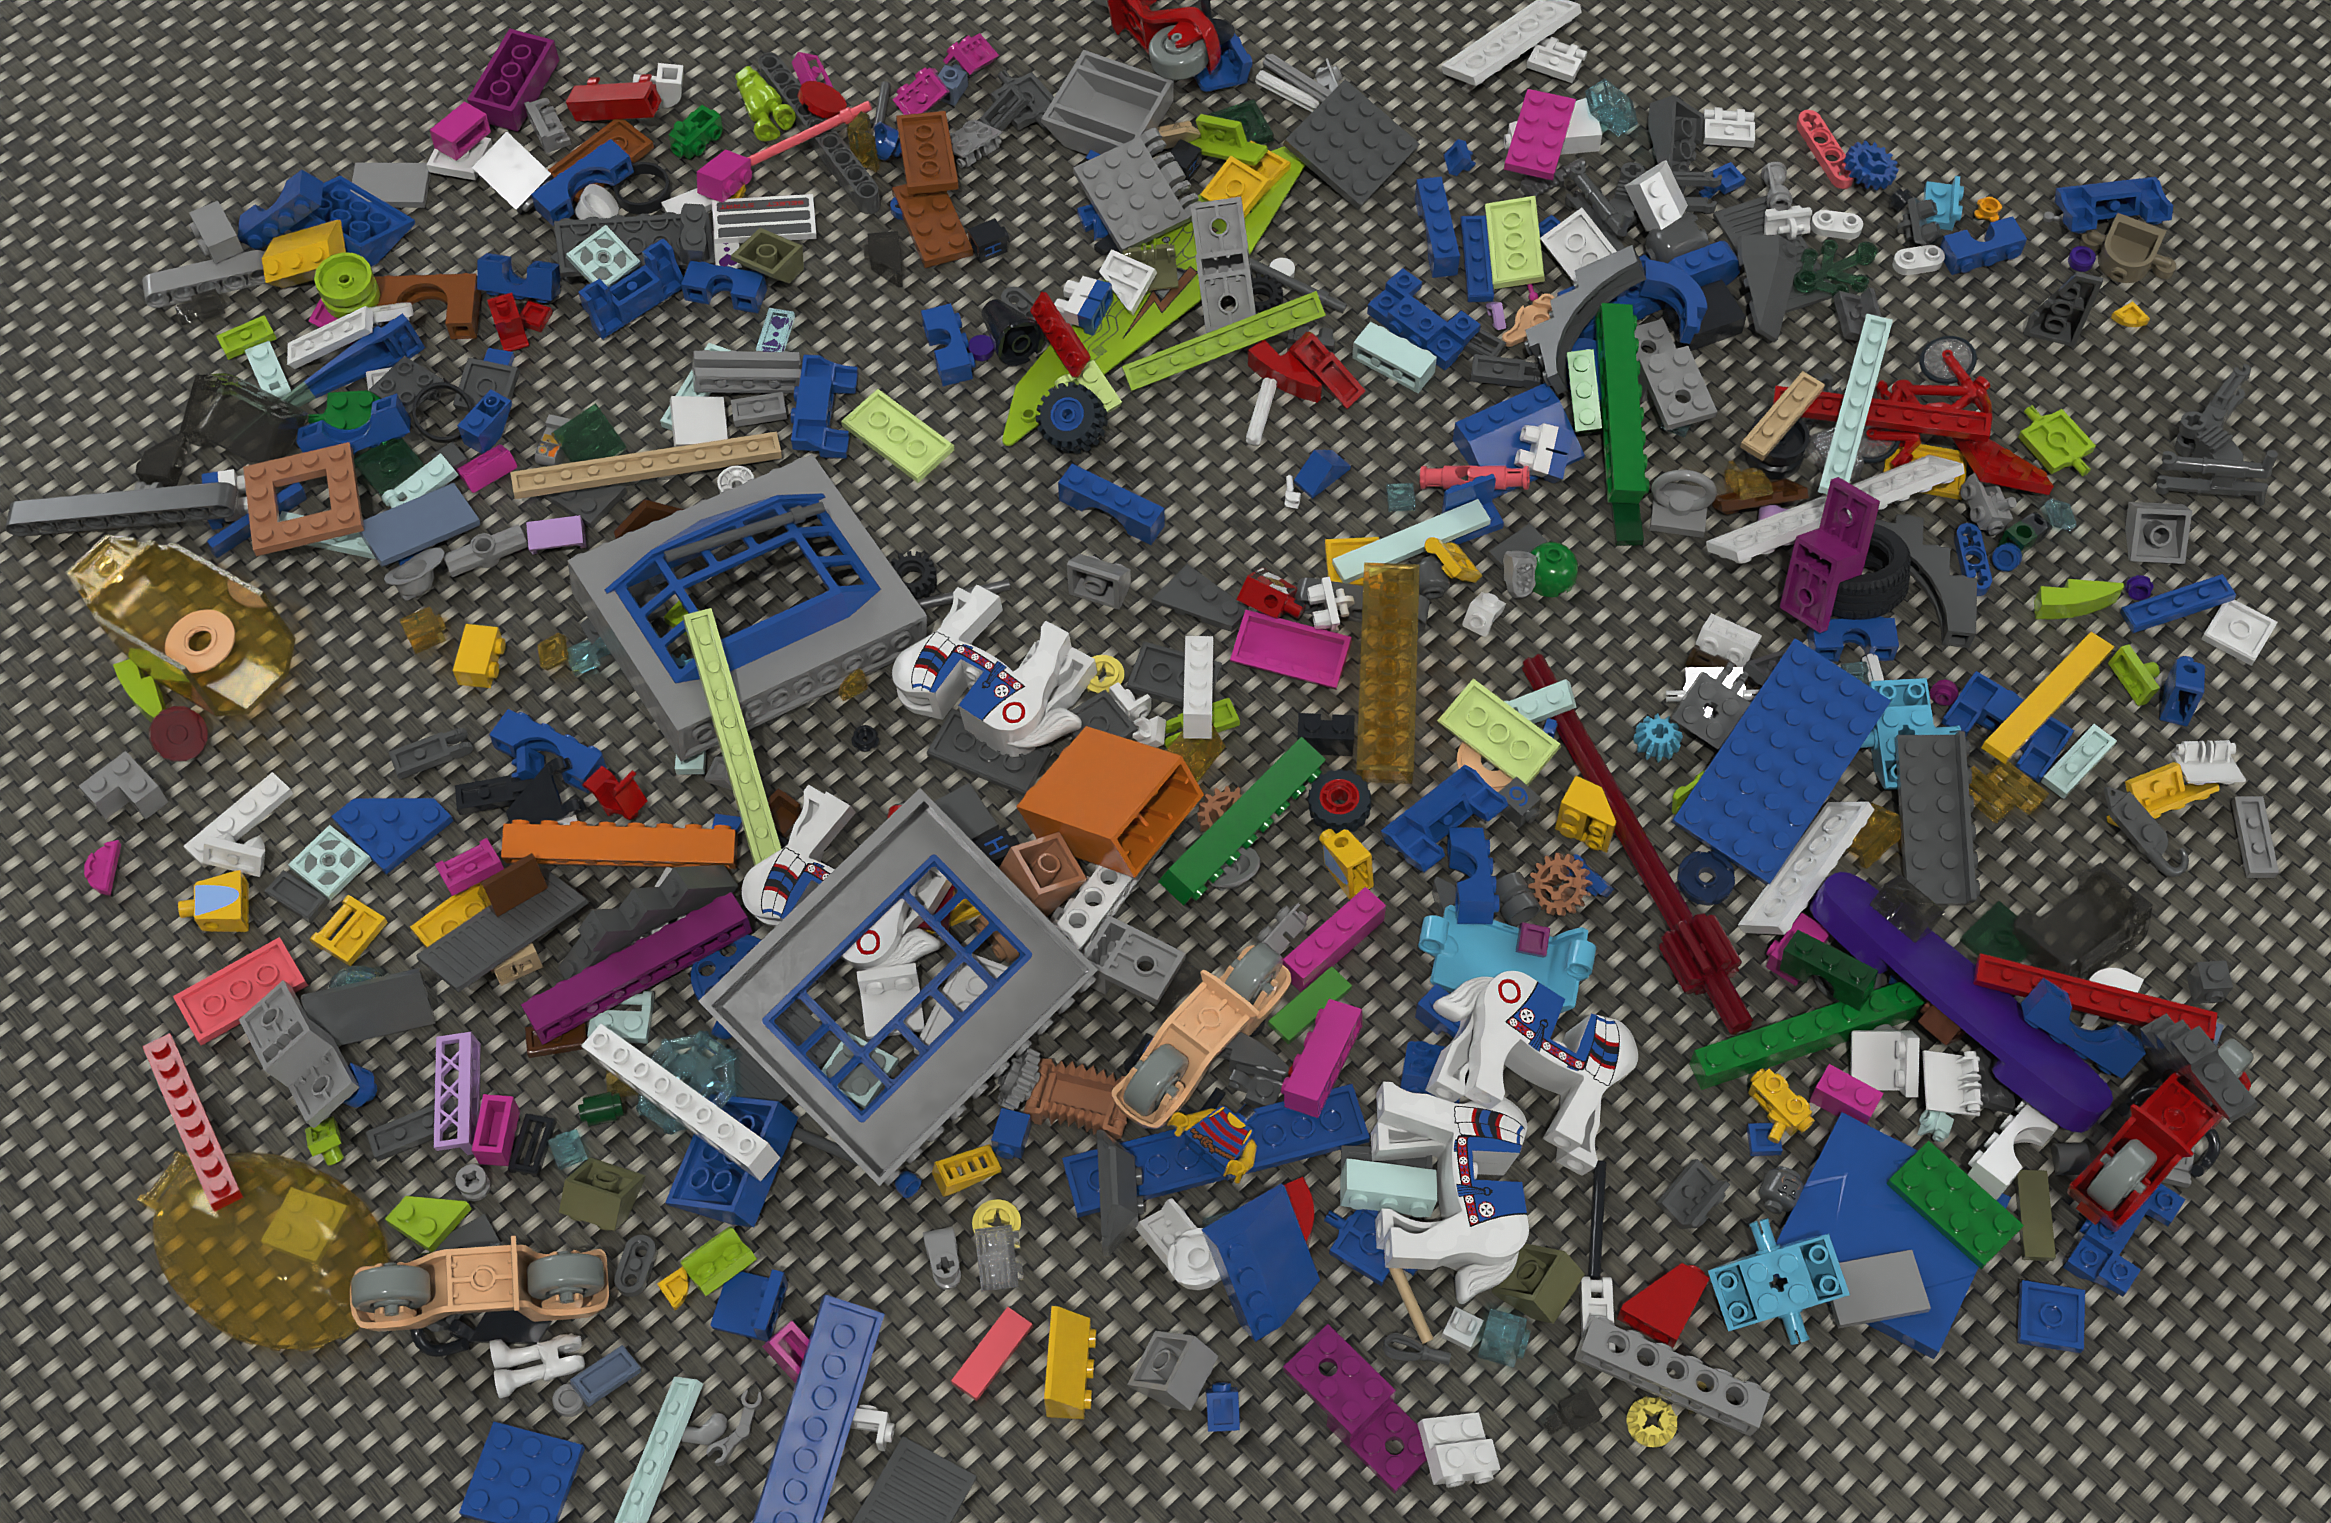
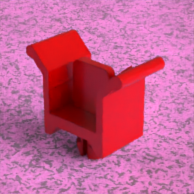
(508, 322)
(616, 797)

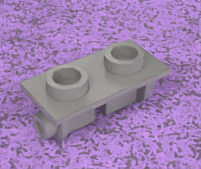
(1329, 76)
(1288, 922)

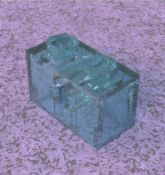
(1611, 107)
(1504, 1338)

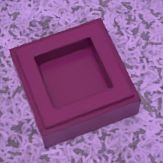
(1533, 940)

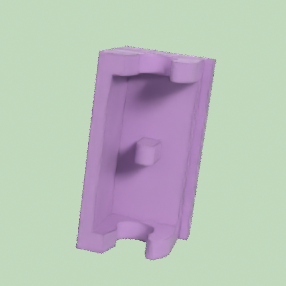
(556, 533)

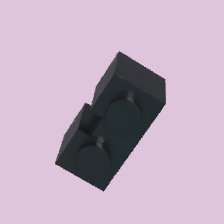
(1328, 736)

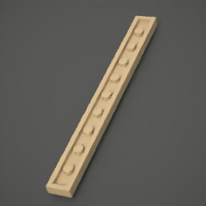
(645, 465)

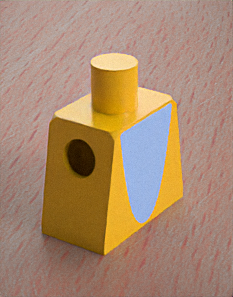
(1347, 861)
(219, 903)

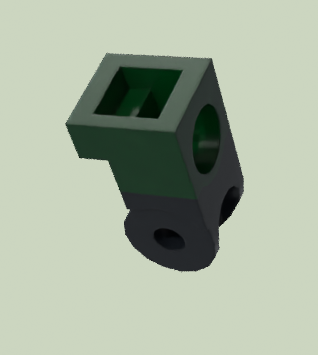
(2027, 532)

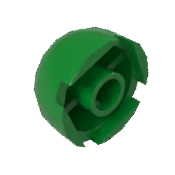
(1555, 569)

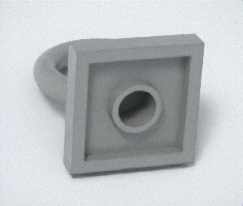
(1681, 507)

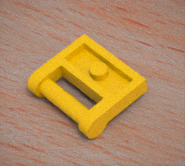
(1454, 560)
(354, 935)

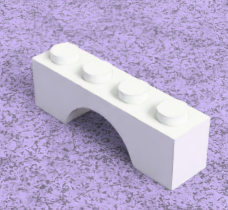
(1198, 687)
(1998, 1164)

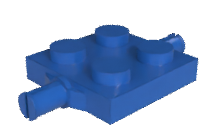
(1358, 1245)

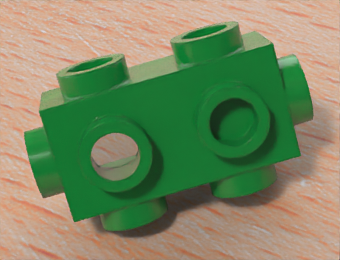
(693, 134)

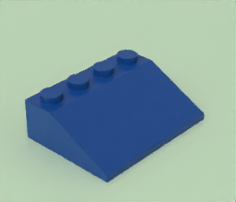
(367, 227)
(1494, 433)
(716, 1185)
(1262, 1261)

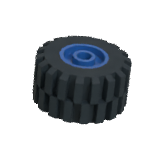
(1071, 418)

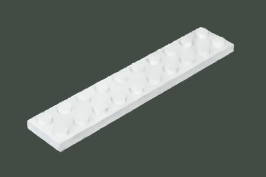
(1785, 526)

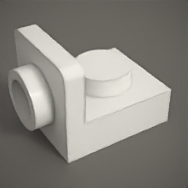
(1125, 699)

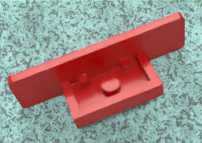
(1060, 335)

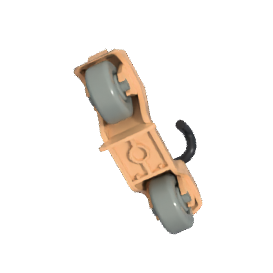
(1196, 1034)
(478, 1281)

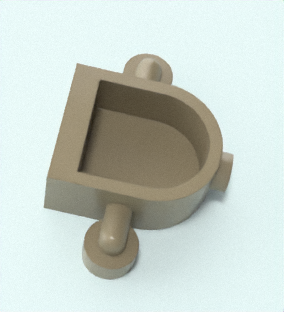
(2129, 250)

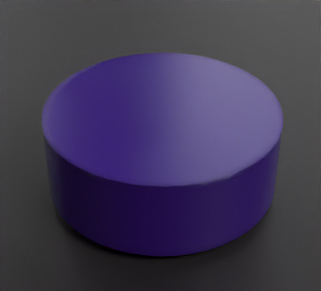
(2081, 258)
(981, 347)

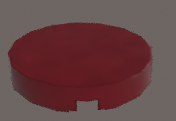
(178, 734)

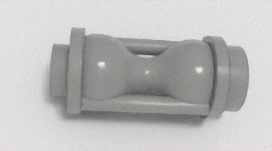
(1778, 196)

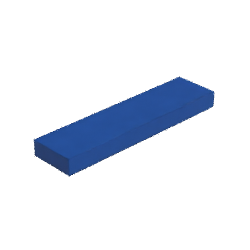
(1476, 259)
(240, 529)
(2177, 603)

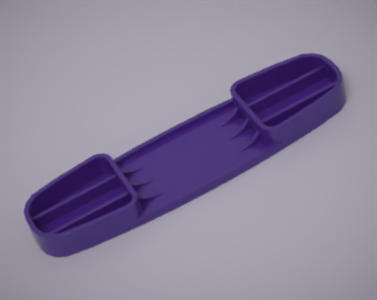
(2029, 1060)

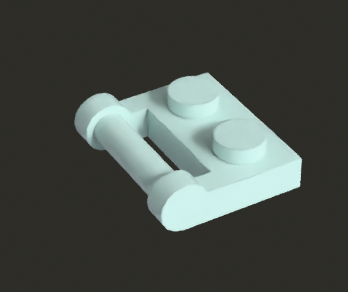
(629, 1025)

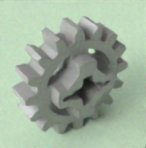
(1018, 1079)

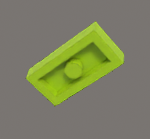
(245, 336)

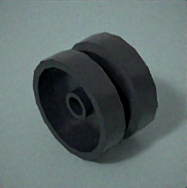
(1786, 455)

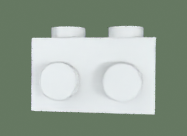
(1165, 1228)

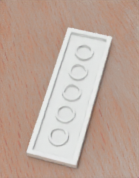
(1510, 40)
(1806, 868)

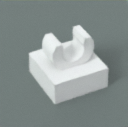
(1150, 731)
(1462, 1328)

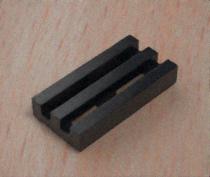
(525, 1169)

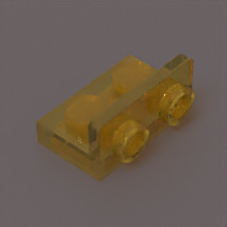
(1748, 483)
(1876, 836)

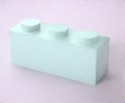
(1394, 357)
(1388, 1187)

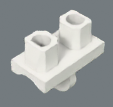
(1787, 222)
(1324, 593)

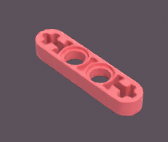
(1820, 150)

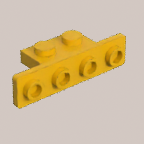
(2165, 790)

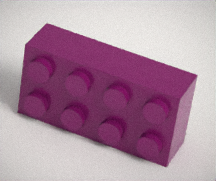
(514, 77)

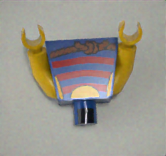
(1220, 1138)

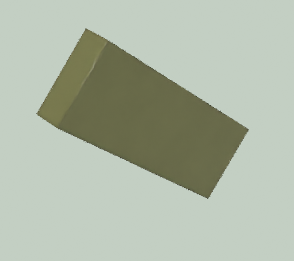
(2035, 1215)

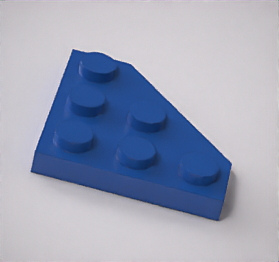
(391, 827)

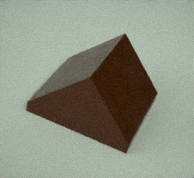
(512, 885)

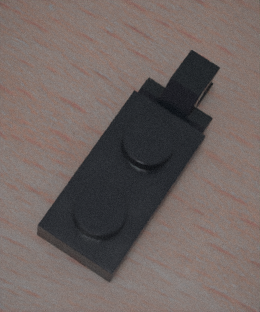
(488, 793)

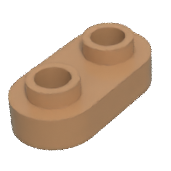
(1001, 947)

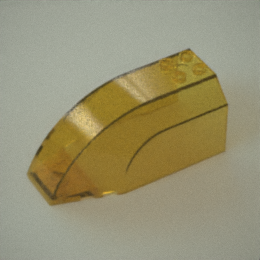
(148, 587)

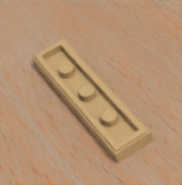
(1782, 416)

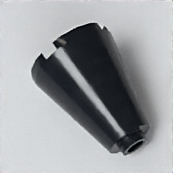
(1011, 332)

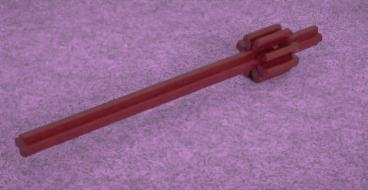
(1696, 944)

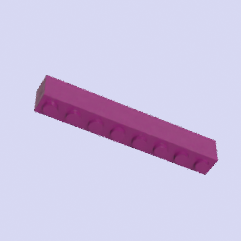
(636, 968)

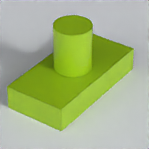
(2135, 675)
(325, 1140)

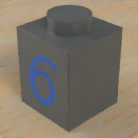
(1522, 803)

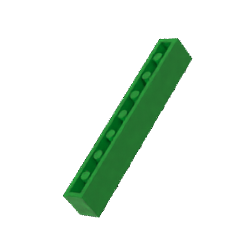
(1621, 403)
(1241, 821)
(1802, 1035)

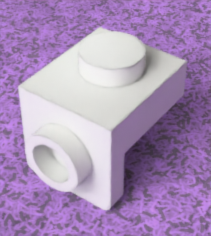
(1483, 613)
(870, 1419)

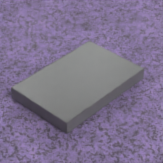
(394, 183)
(1880, 1290)

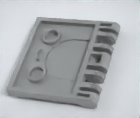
(1133, 191)

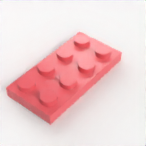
(227, 995)

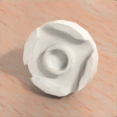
(1192, 1261)

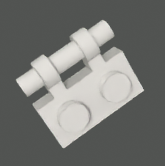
(1556, 59)
(1729, 127)

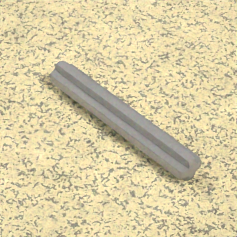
(1296, 77)

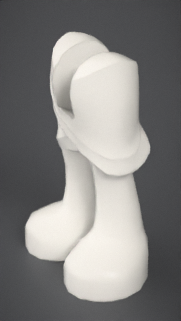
(548, 1351)

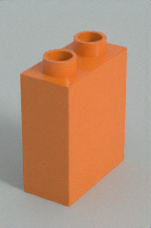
(1111, 800)

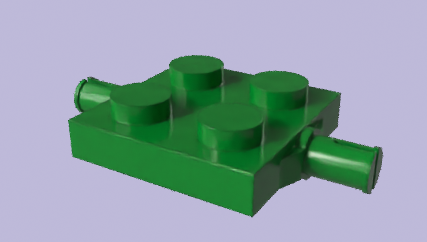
(346, 409)

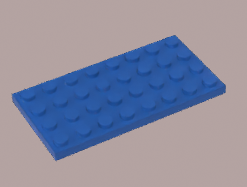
(1781, 762)

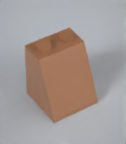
(1044, 871)

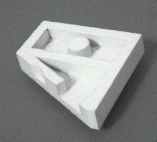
(1128, 278)

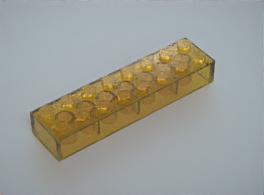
(1388, 673)

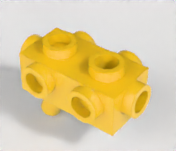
(1783, 1107)

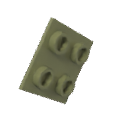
(1160, 259)

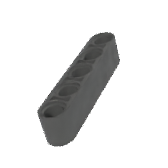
(1355, 611)

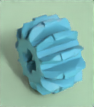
(1658, 737)

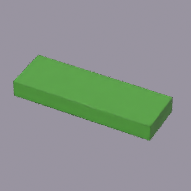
(1303, 1009)

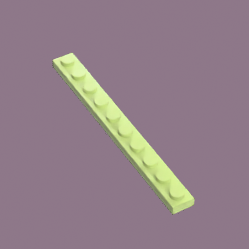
(732, 734)

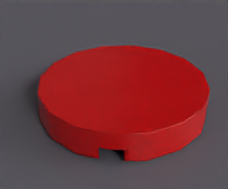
(821, 99)

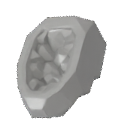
(1519, 573)

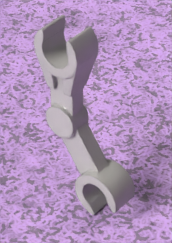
(741, 1433)

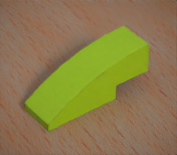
(2075, 599)
(142, 690)

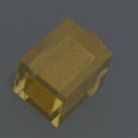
(423, 629)

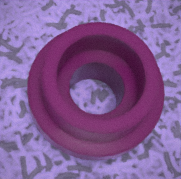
(1944, 692)

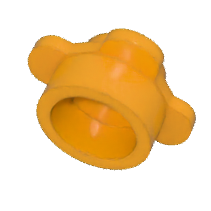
(1988, 209)

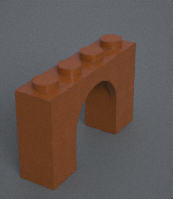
(455, 290)

